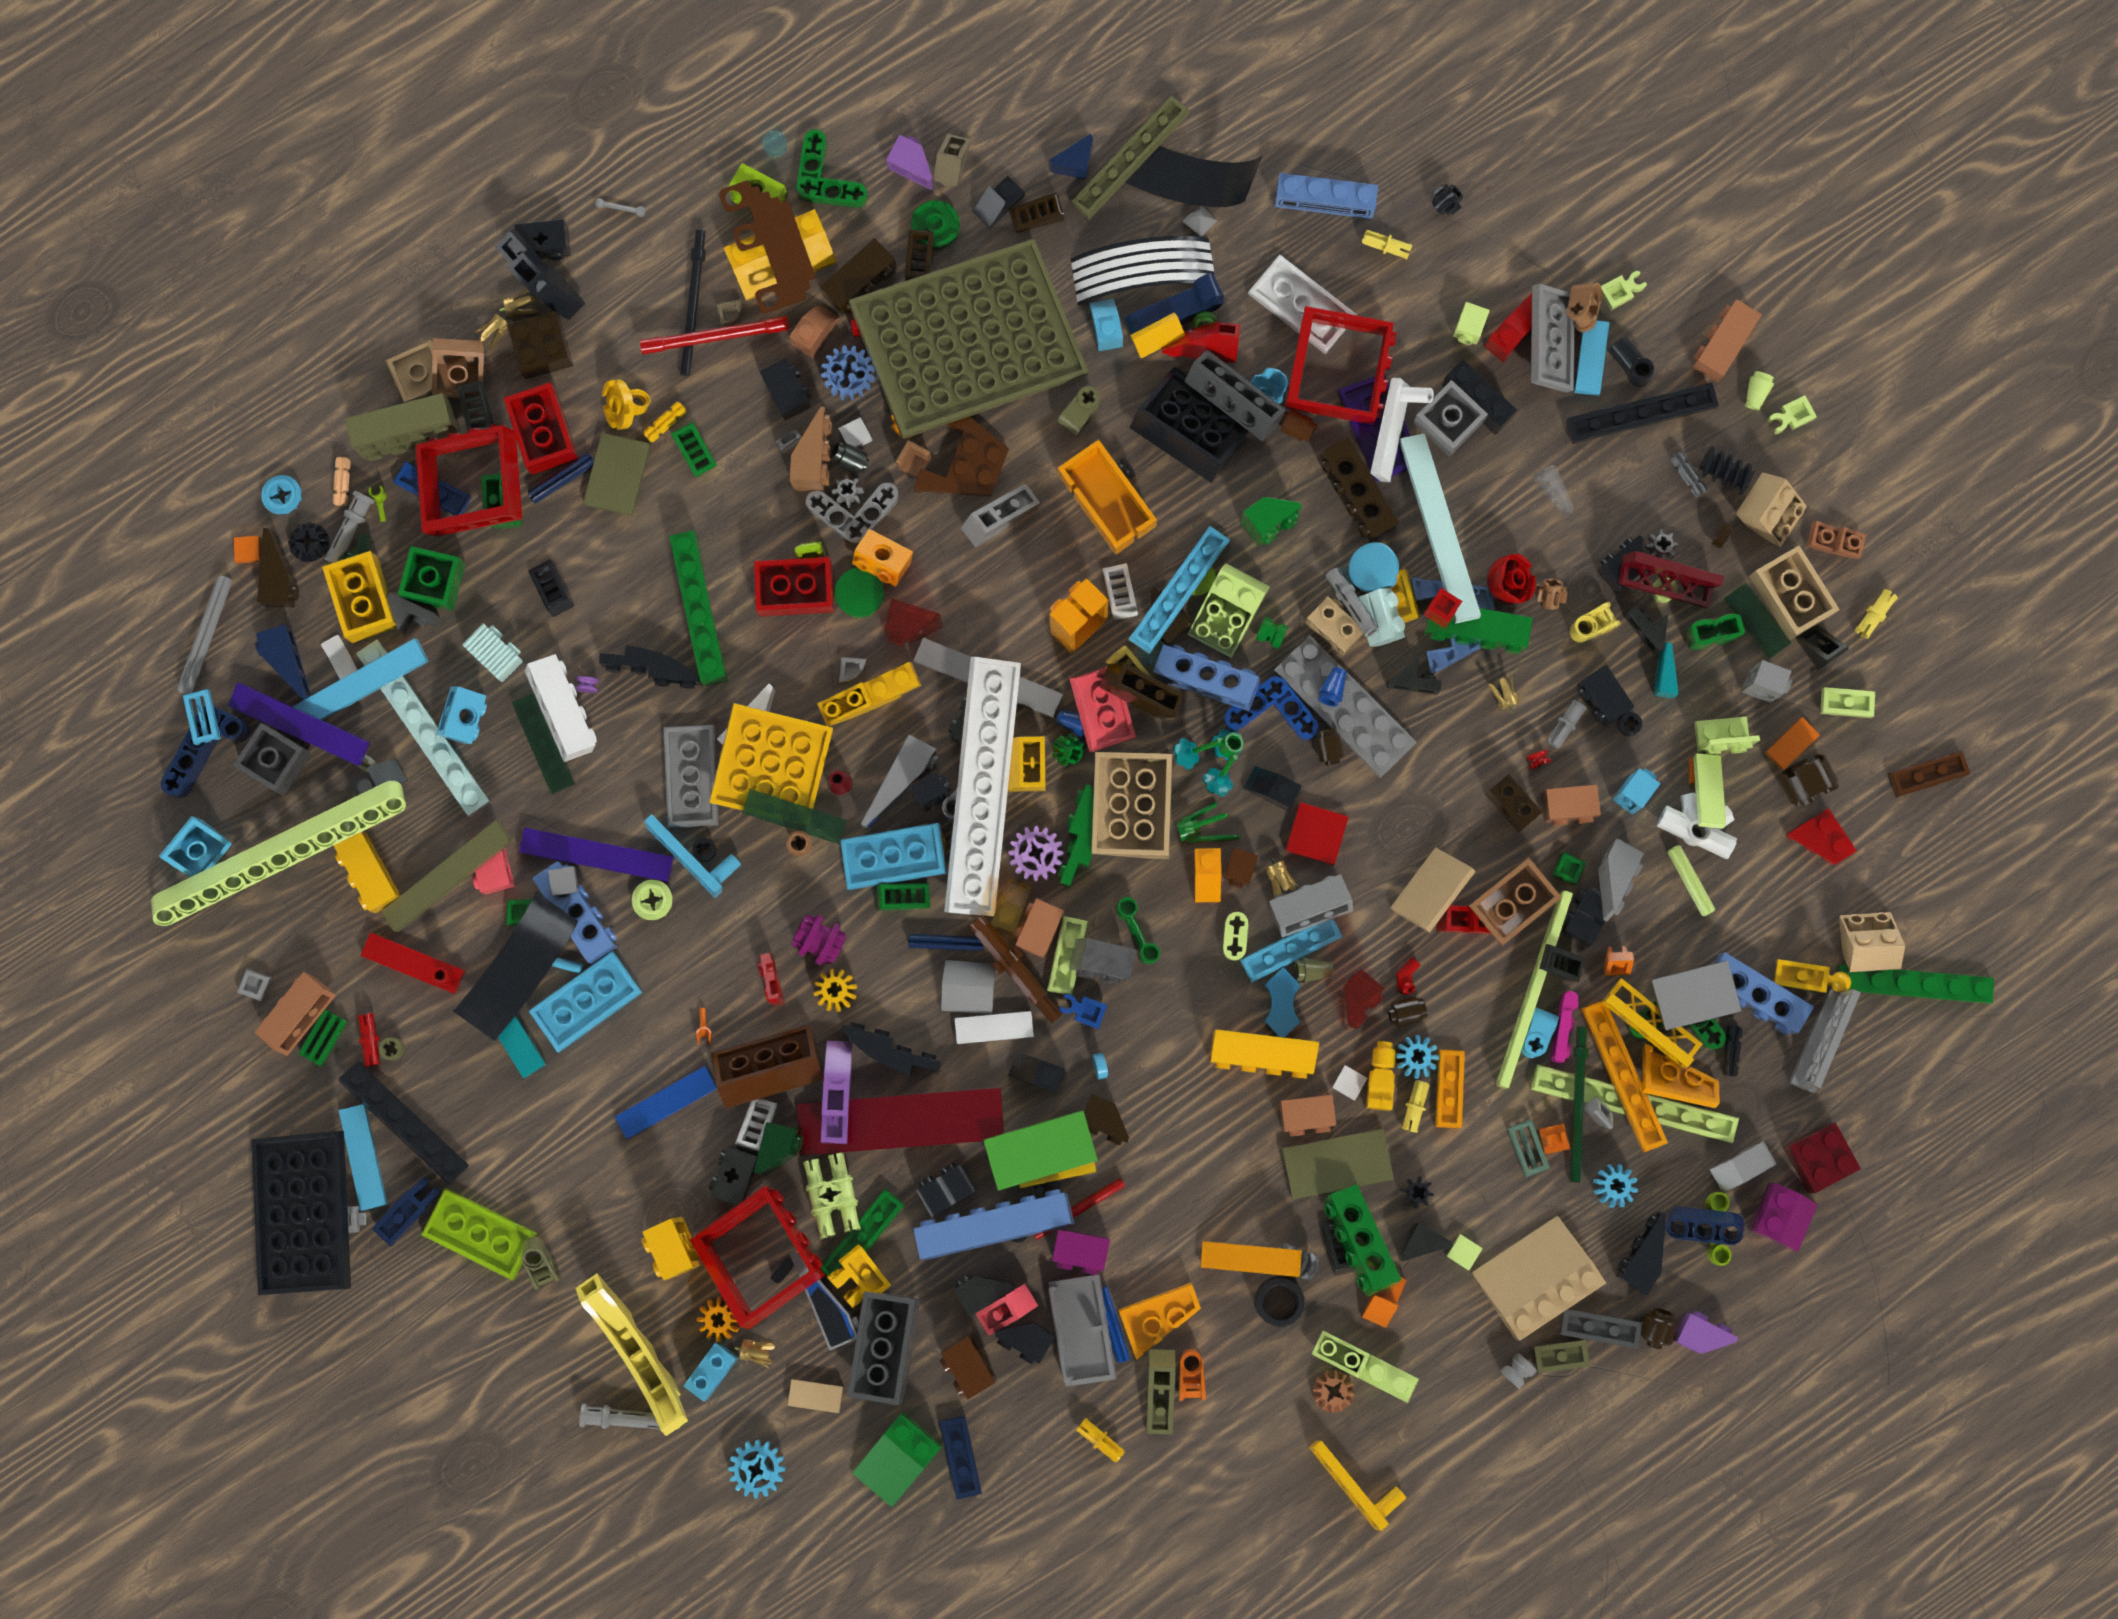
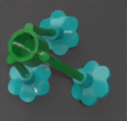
(1225, 745)

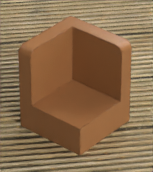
(913, 459)

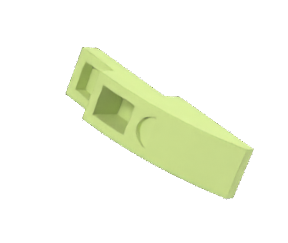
(1365, 1366)

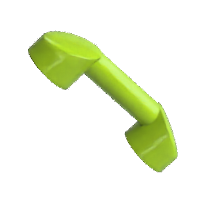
(1718, 1253)

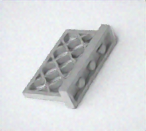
(1824, 1039)

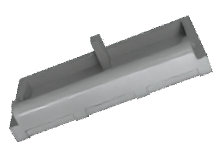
(1081, 1330)

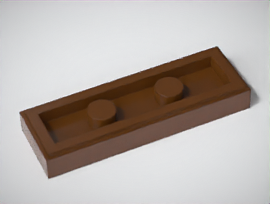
(1929, 773)

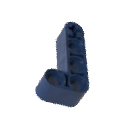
(1202, 297)
(199, 754)

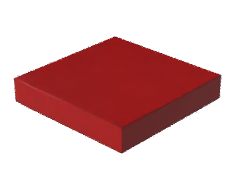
(1317, 833)

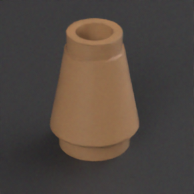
(793, 839)

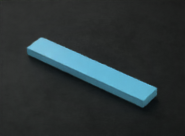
(1179, 589)
(365, 681)

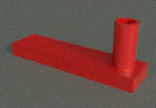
(413, 963)

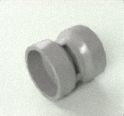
(1519, 1369)

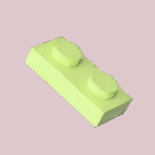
(1847, 702)

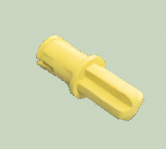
(1386, 244)
(1416, 1105)

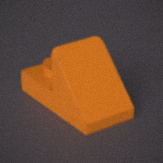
(1383, 1304)

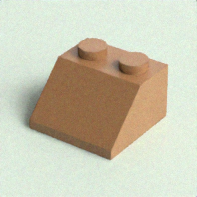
(456, 364)

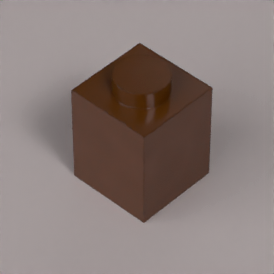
(1240, 868)

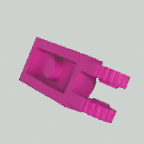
(1560, 1046)

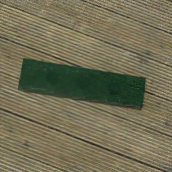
(543, 744)
(794, 816)

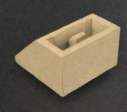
(1771, 508)
(1871, 942)

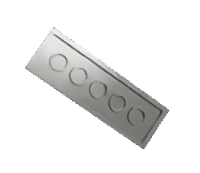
(1358, 718)

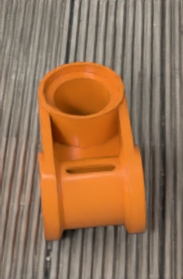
(1191, 1378)

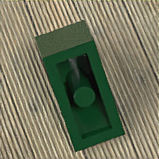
(777, 1147)

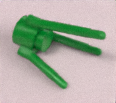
(1189, 827)

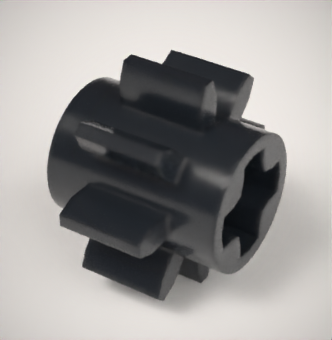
(1447, 199)
(1409, 1191)

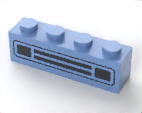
(1326, 195)

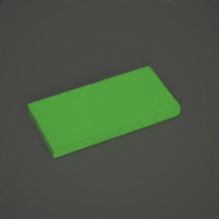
(1040, 1150)

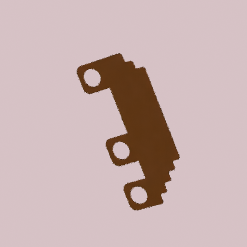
(779, 233)

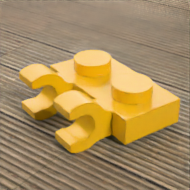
(864, 1273)

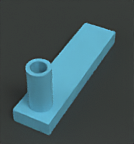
(710, 881)

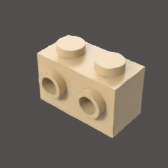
(1334, 625)

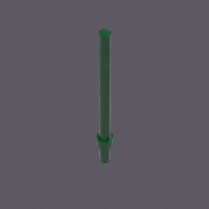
(1580, 1054)

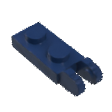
(404, 1213)

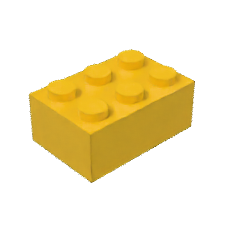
(360, 596)
(671, 1248)

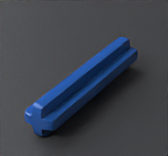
(1117, 1340)

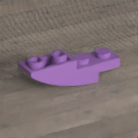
(836, 1092)

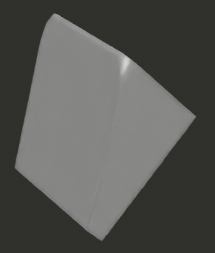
(1599, 1112)

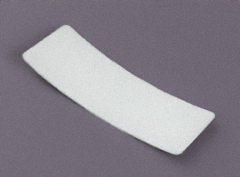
(339, 656)

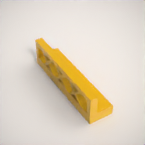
(1646, 1029)

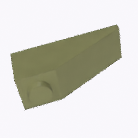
(1160, 1391)

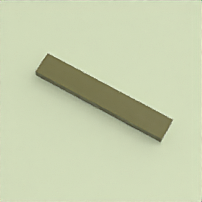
(1130, 157)
(447, 876)

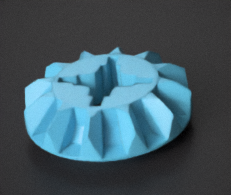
(272, 490)

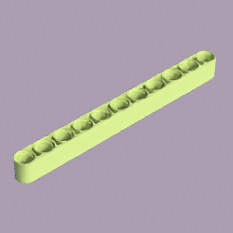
(278, 853)

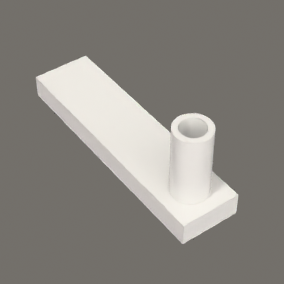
(1398, 396)

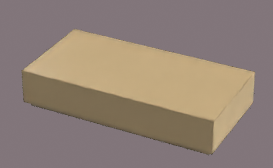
(815, 1395)

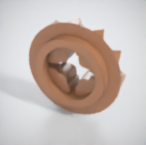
(1321, 1393)

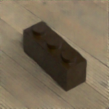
(859, 276)
(1141, 690)

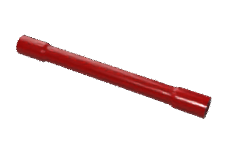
(768, 326)

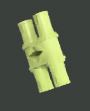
(819, 1189)

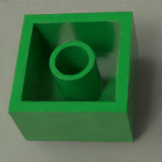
(431, 578)

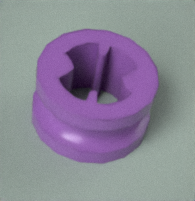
(586, 684)

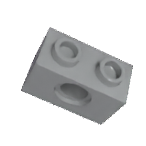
(1767, 681)

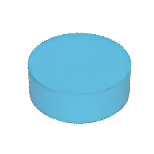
(1099, 1066)

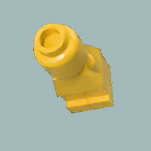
(1381, 1078)

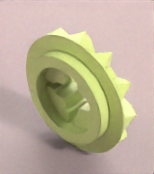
(643, 892)

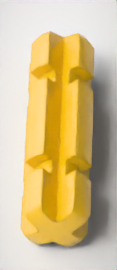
(664, 422)

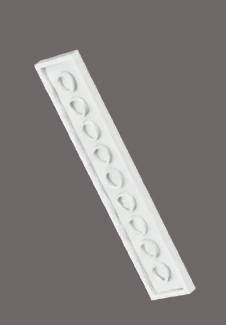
(982, 786)

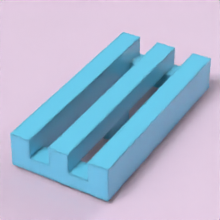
(211, 716)

